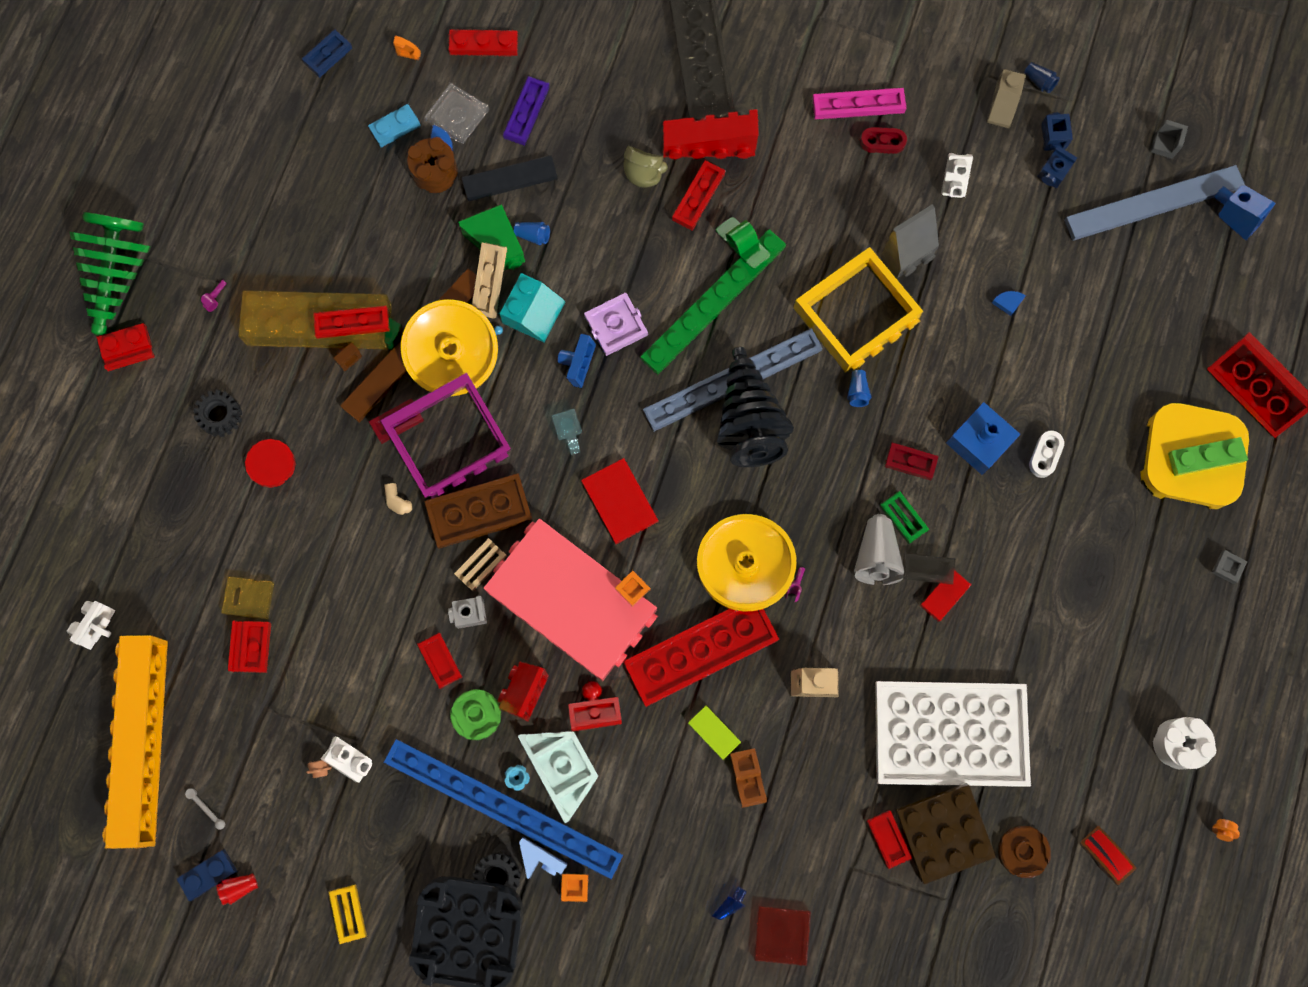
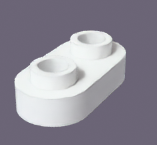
(1046, 455)

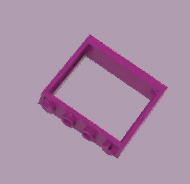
(428, 401)

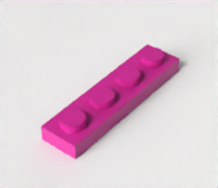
(859, 103)

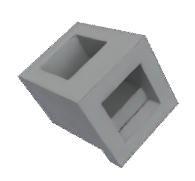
(477, 612)

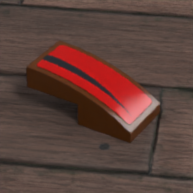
(1108, 855)

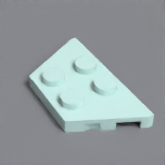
(561, 767)

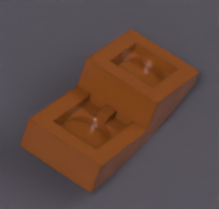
(748, 778)

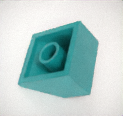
(531, 308)

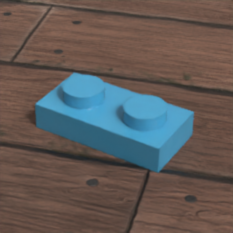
(394, 125)

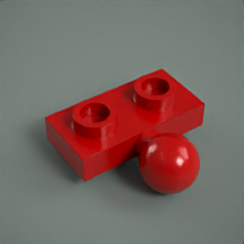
(594, 712)

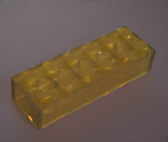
(288, 318)

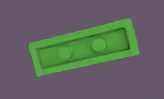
(1207, 456)

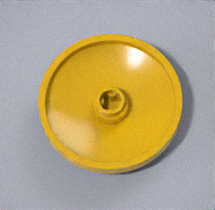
(448, 342)
(746, 562)

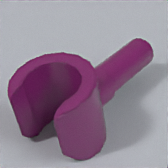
(208, 300)
(795, 586)

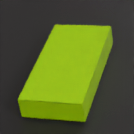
(714, 732)

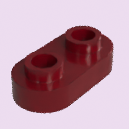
(882, 139)

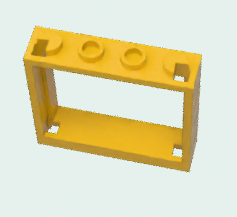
(875, 346)

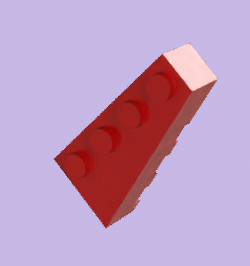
(711, 136)

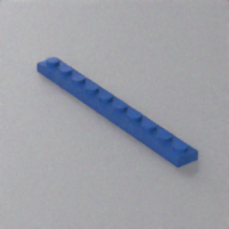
(504, 809)

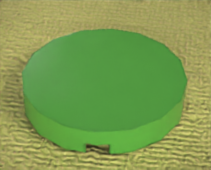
(475, 714)

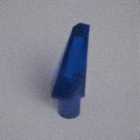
(731, 905)

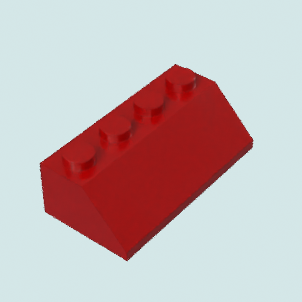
(1261, 384)

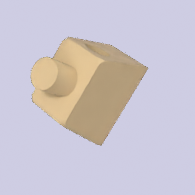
(815, 682)

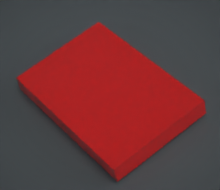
(619, 501)

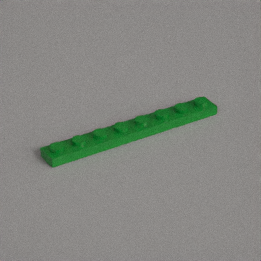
(708, 307)

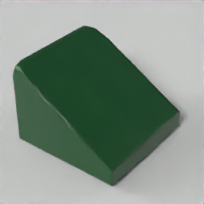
(395, 334)

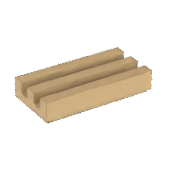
(495, 549)

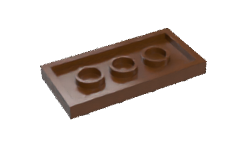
(478, 511)

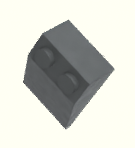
(912, 243)

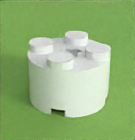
(1198, 741)

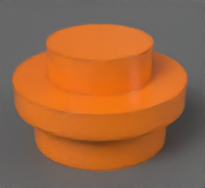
(1226, 830)

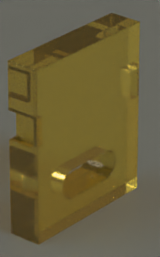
(253, 599)

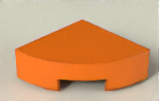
(406, 48)

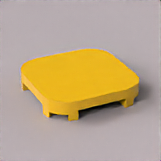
(1187, 426)

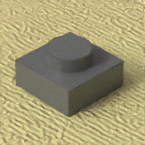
(1229, 567)

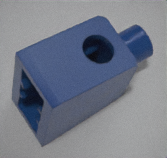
(1243, 209)

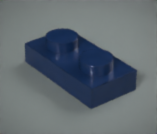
(327, 53)
(207, 875)

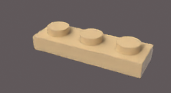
(489, 279)

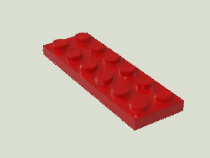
(699, 652)

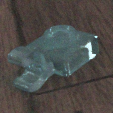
(568, 427)

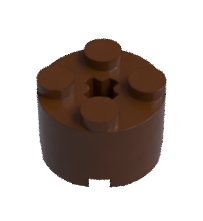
(432, 165)

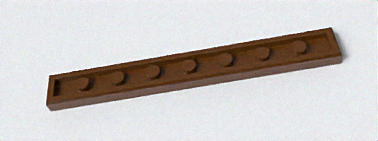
(392, 368)

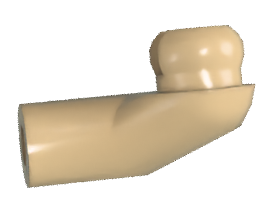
(394, 502)

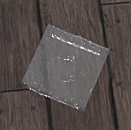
(456, 113)

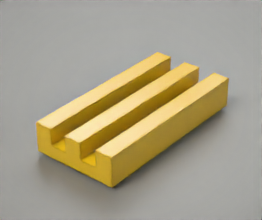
(357, 910)

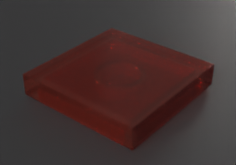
(782, 935)

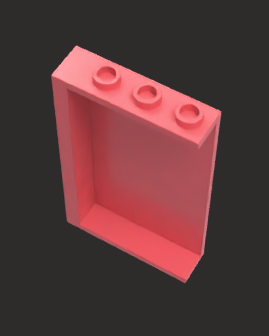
(569, 599)

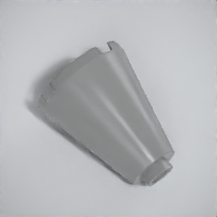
(879, 553)

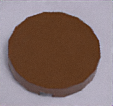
(1024, 851)

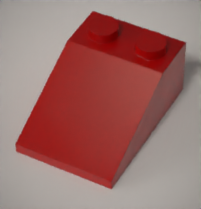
(523, 691)

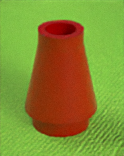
(235, 888)

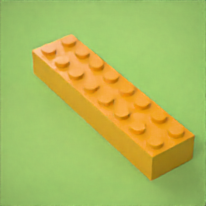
(136, 742)

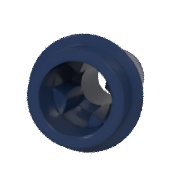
(1042, 77)

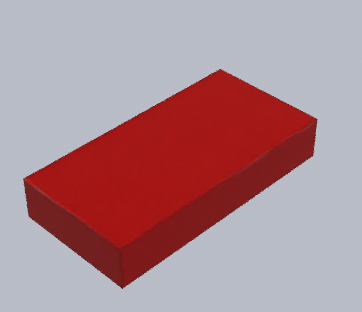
(945, 597)
(439, 660)
(889, 839)

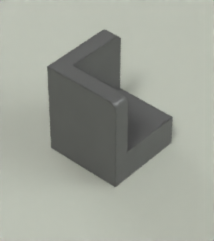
(1169, 139)

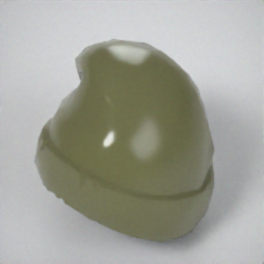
(643, 168)

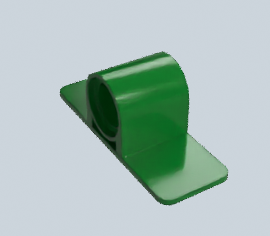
(744, 241)

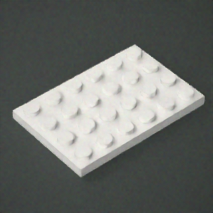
(952, 734)

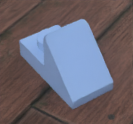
(533, 854)

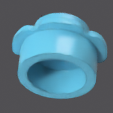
(510, 775)

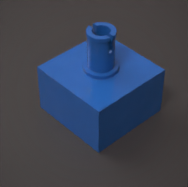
(983, 438)

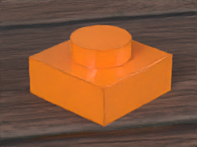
(632, 588)
(574, 887)

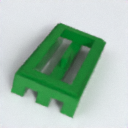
(889, 513)

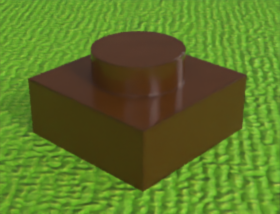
(347, 356)

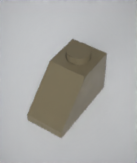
(1006, 98)

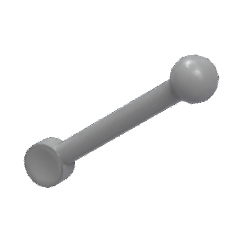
(192, 794)

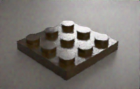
(945, 833)

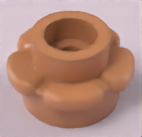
(318, 768)

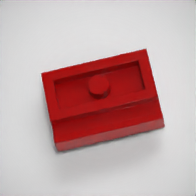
(125, 347)
(249, 646)

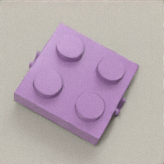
(616, 324)

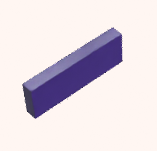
(526, 110)

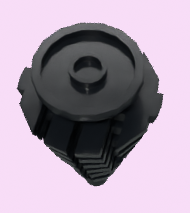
(752, 418)

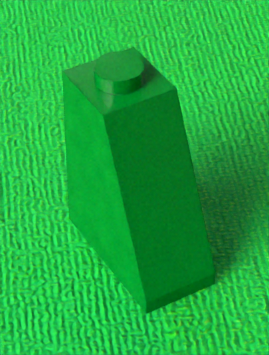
(494, 228)

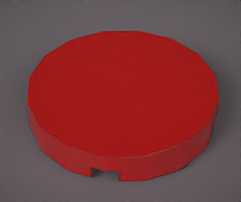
(270, 463)

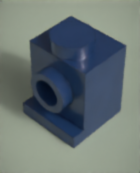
(1056, 131)
(1057, 167)

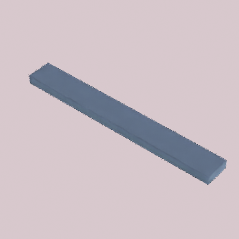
(1152, 203)
(713, 388)

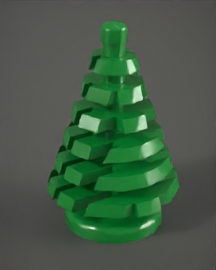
(106, 271)

